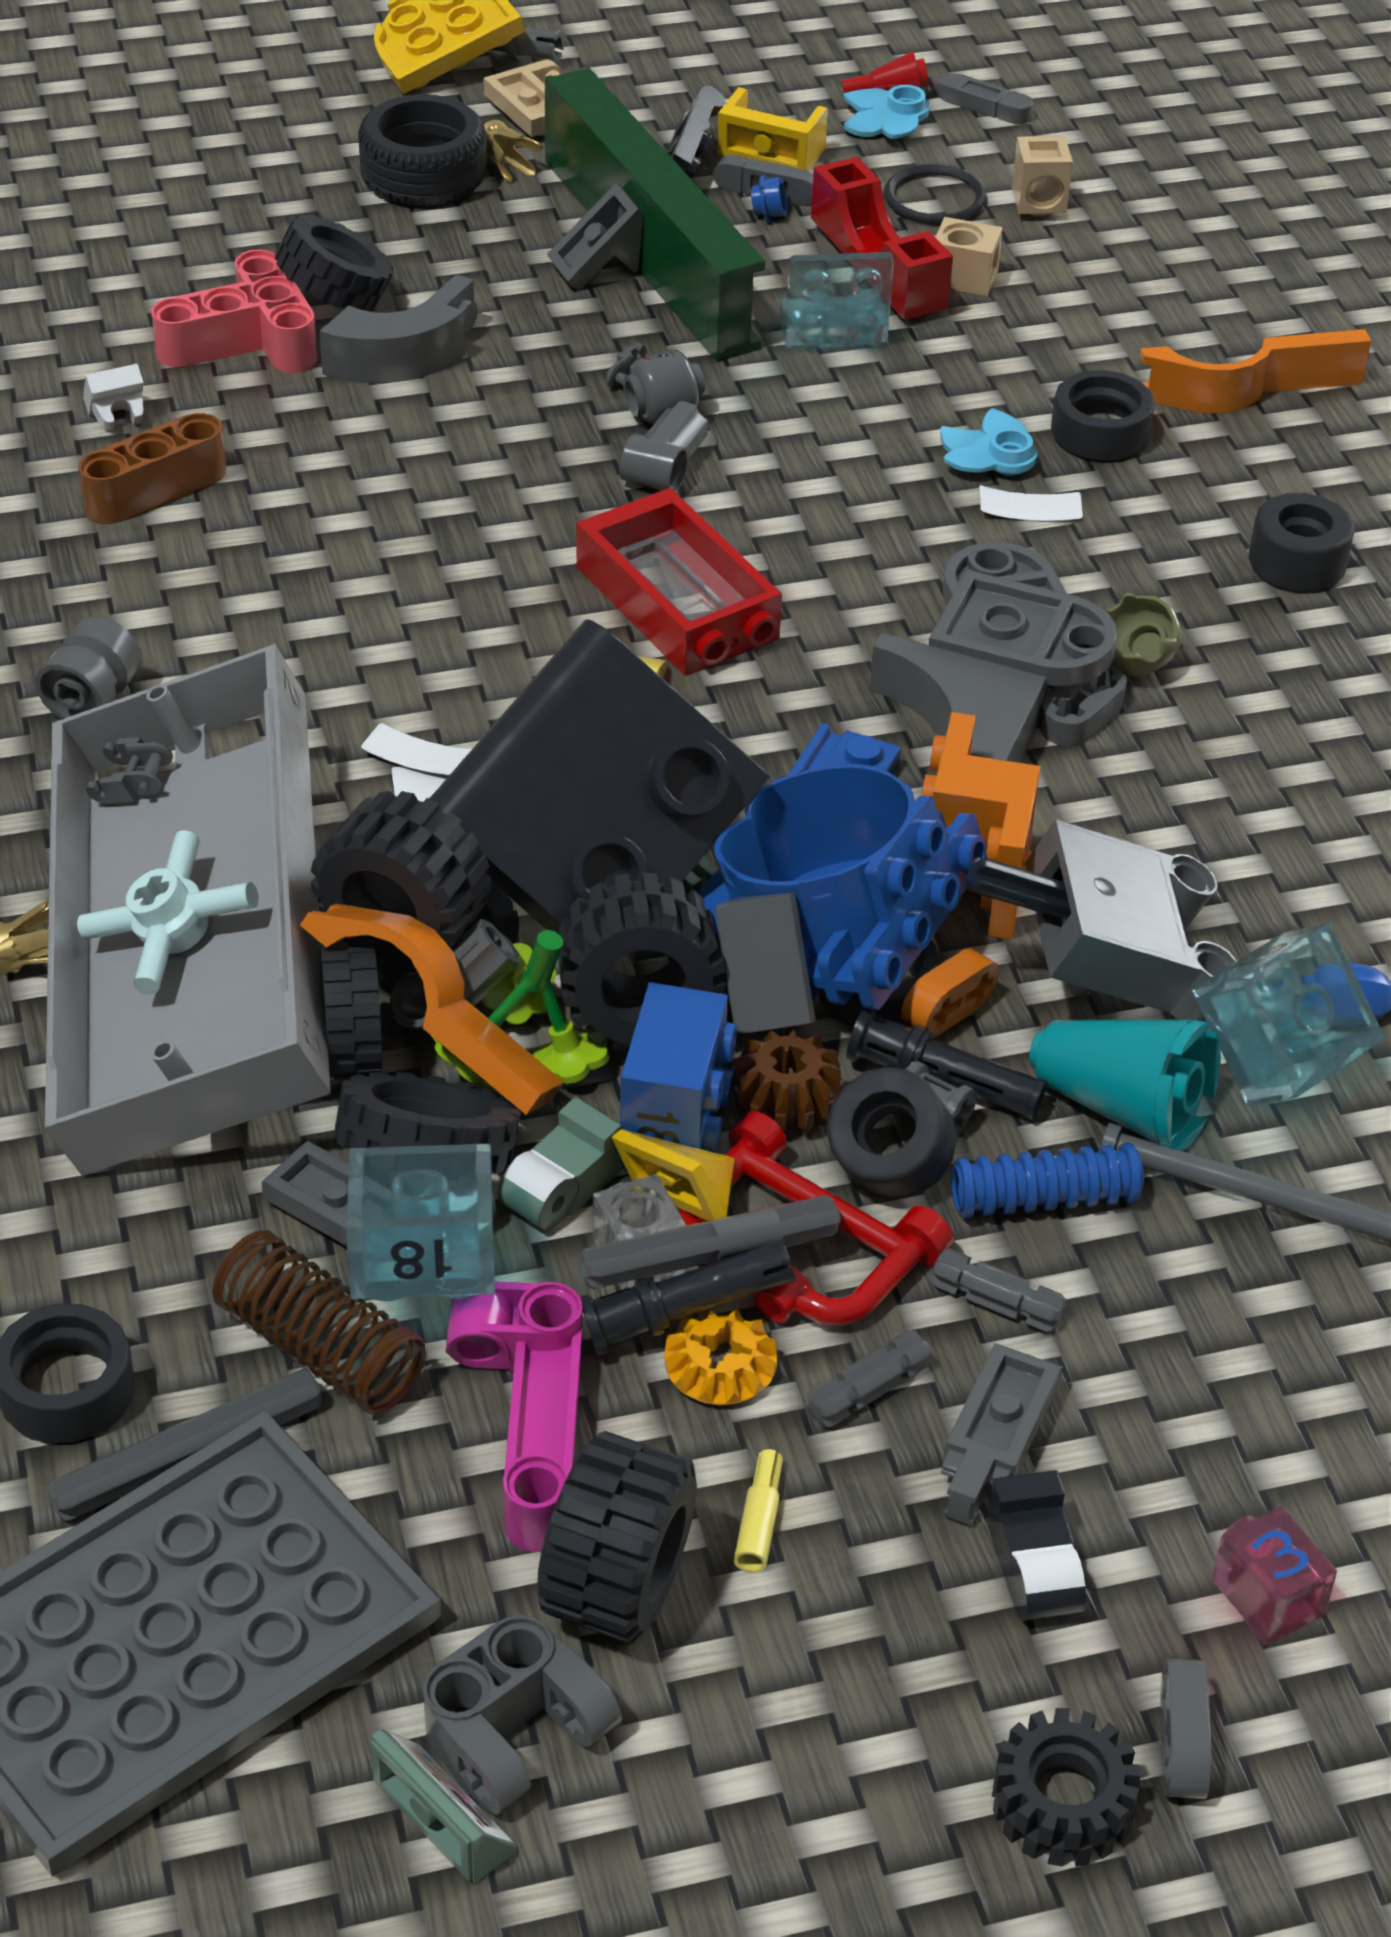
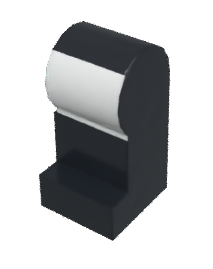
(1036, 1545)

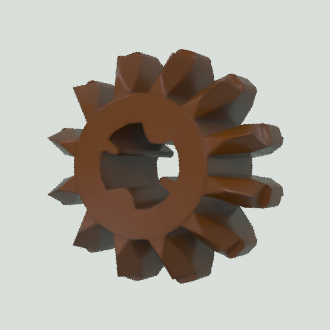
(787, 1080)

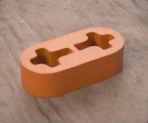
(950, 991)

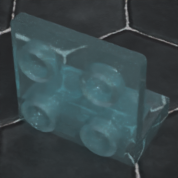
(837, 300)

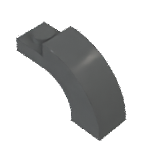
(402, 343)

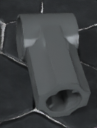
(663, 454)
(484, 961)

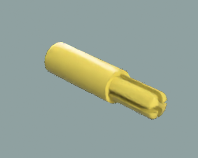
(759, 1514)

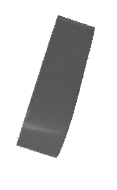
(1093, 709)
(1185, 1728)

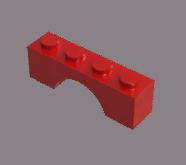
(854, 217)

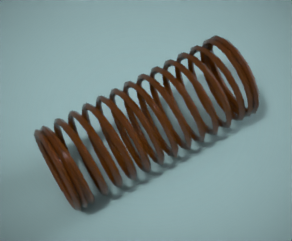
(375, 1361)

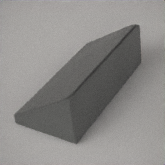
(765, 962)

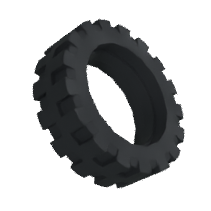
(424, 1113)

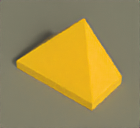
(692, 1177)

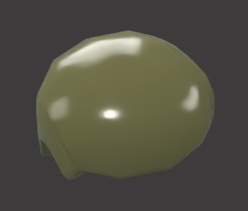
(1145, 634)

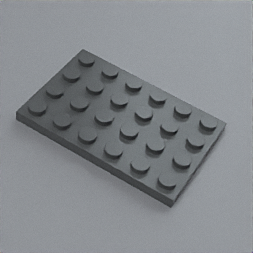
(185, 1634)

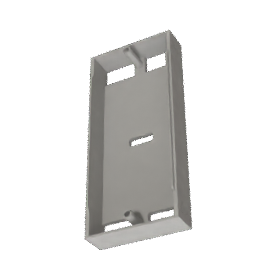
(244, 1006)

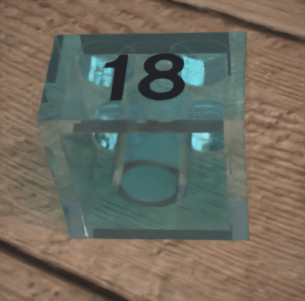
(1289, 1014)
(420, 1222)

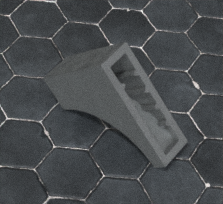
(945, 682)

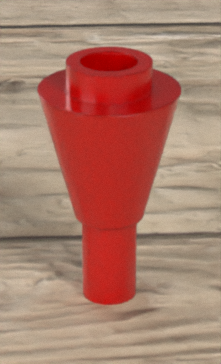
(901, 71)

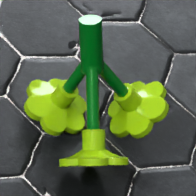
(529, 992)

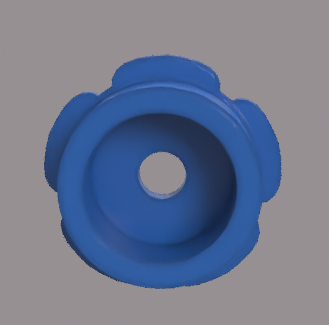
(769, 198)

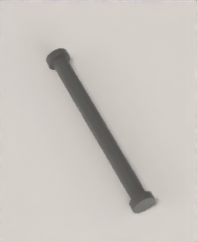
(1255, 1186)

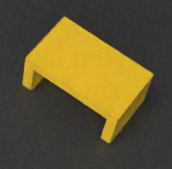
(770, 136)

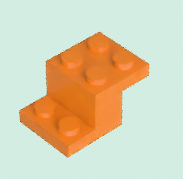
(998, 795)

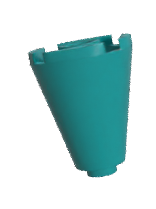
(1134, 1072)

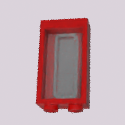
(678, 581)

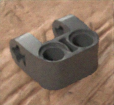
(504, 1700)

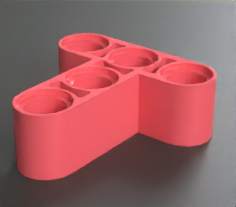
(252, 315)

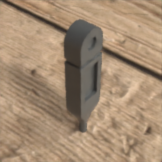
(983, 97)
(740, 174)

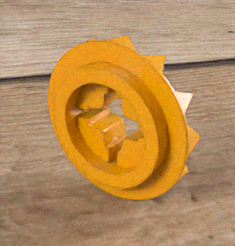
(739, 1375)

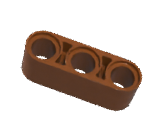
(152, 468)

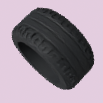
(422, 150)

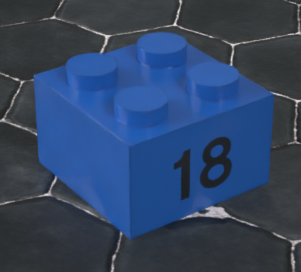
(677, 1069)

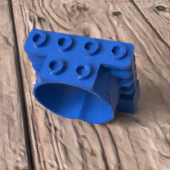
(865, 869)

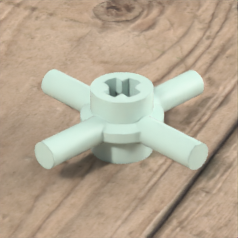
(167, 911)

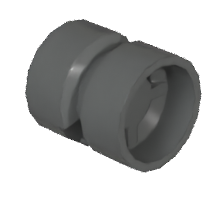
(89, 667)

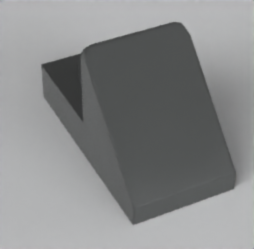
(604, 231)

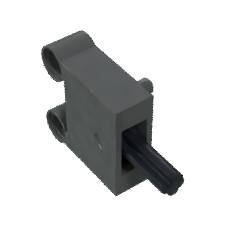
(1113, 916)

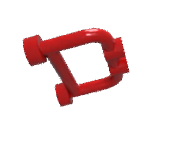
(915, 1239)

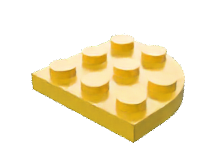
(436, 36)

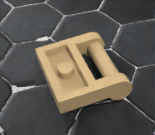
(522, 94)

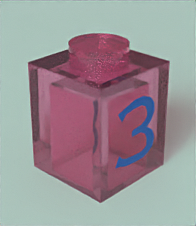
(1273, 1574)

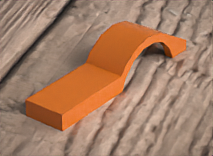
(1279, 365)
(448, 1015)

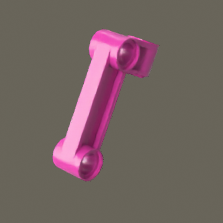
(540, 1339)

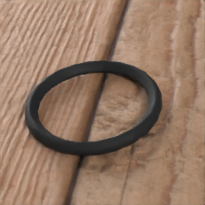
(934, 169)

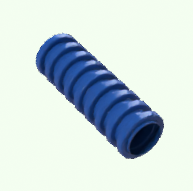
(1047, 1180)

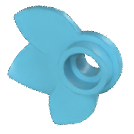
(886, 112)
(998, 446)

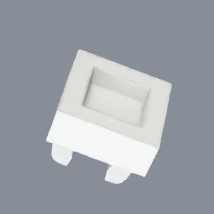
(114, 391)

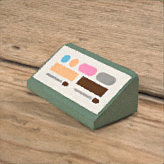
(439, 1806)

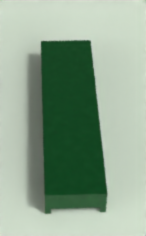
(686, 242)

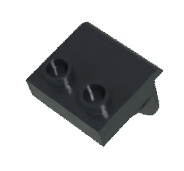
(596, 780)

